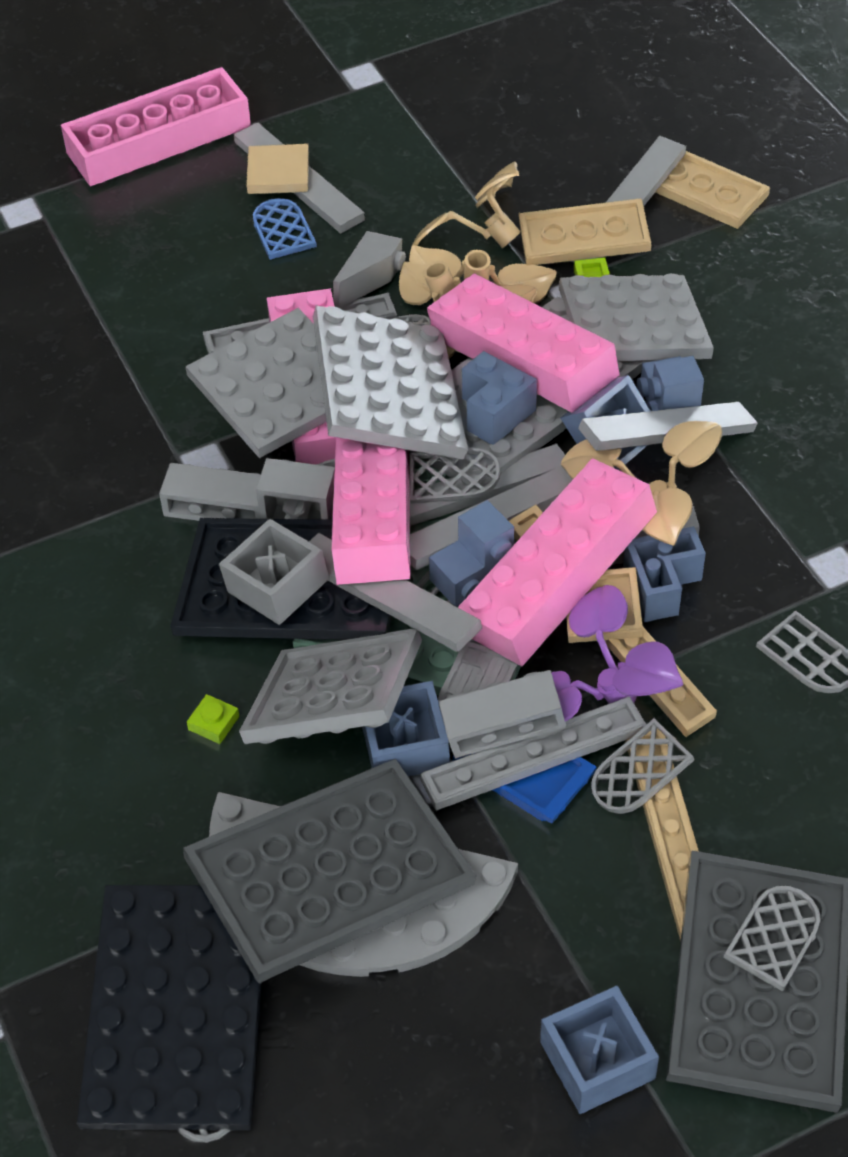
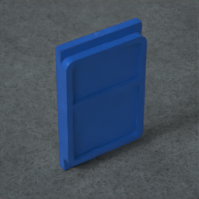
(549, 791)

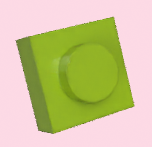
(591, 267)
(213, 719)

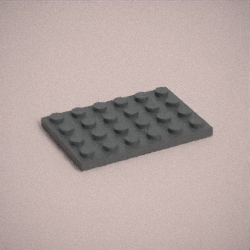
(327, 869)
(738, 1029)

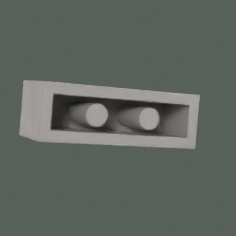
(208, 493)
(502, 713)

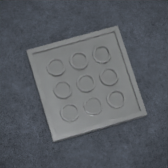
(639, 315)
(266, 382)
(332, 687)

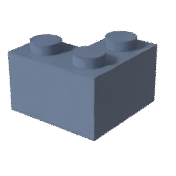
(671, 383)
(496, 397)
(481, 544)
(663, 570)

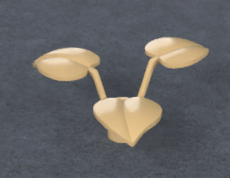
(498, 225)
(479, 263)
(434, 280)
(687, 443)

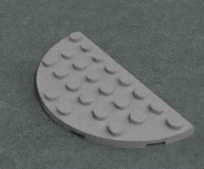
(411, 939)

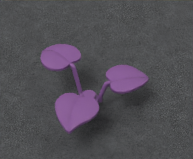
(647, 667)

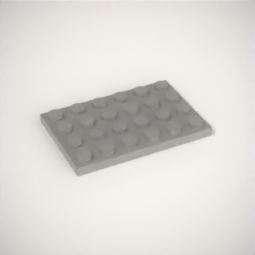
(387, 383)

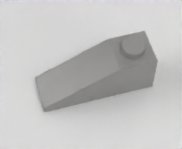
(368, 267)

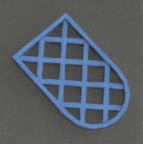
(286, 250)

